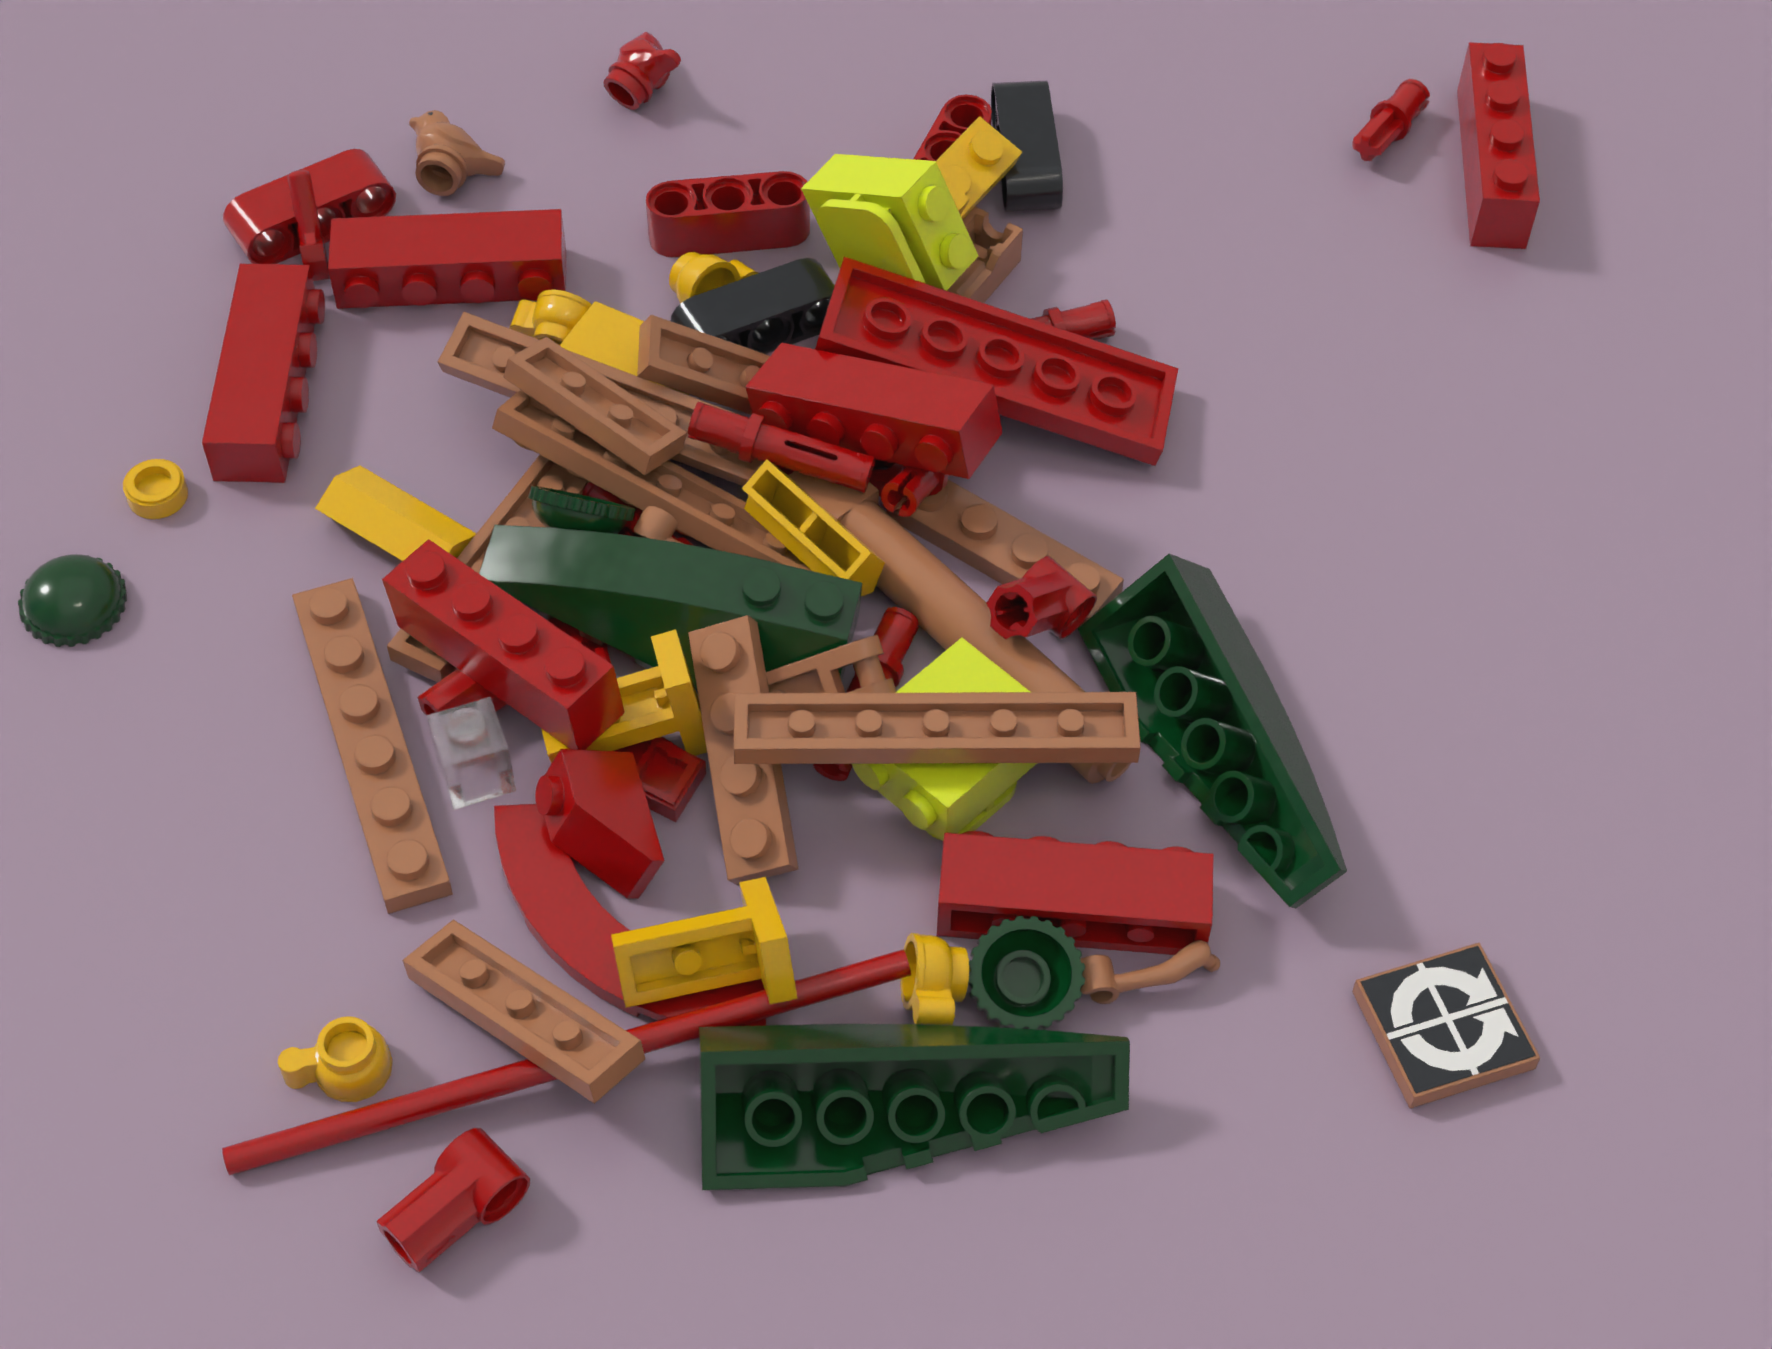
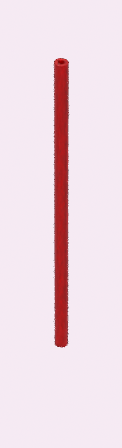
(527, 1074)

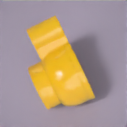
(701, 273)
(550, 316)
(936, 979)
(346, 1062)

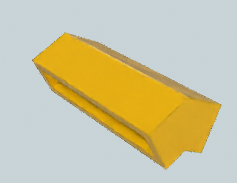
(389, 515)
(809, 528)

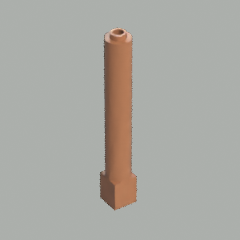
(941, 599)

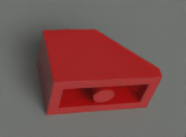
(601, 817)

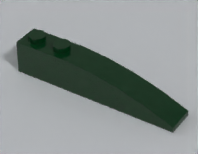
(639, 587)
(1217, 721)
(873, 1097)

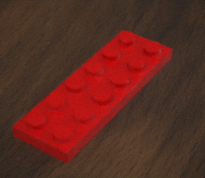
(1035, 368)

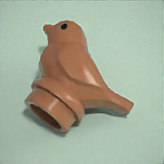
(448, 155)

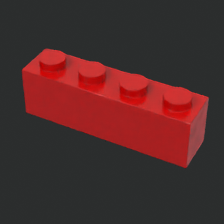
(1497, 146)
(446, 258)
(262, 374)
(879, 408)
(504, 646)
(1095, 892)

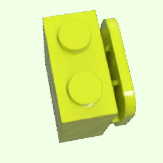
(891, 217)
(950, 795)

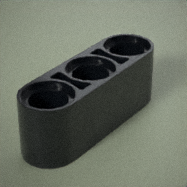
(1026, 119)
(763, 309)

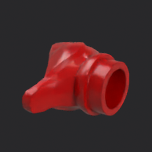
(640, 70)

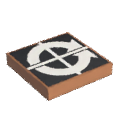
(1445, 1025)

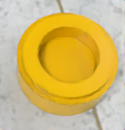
(155, 488)

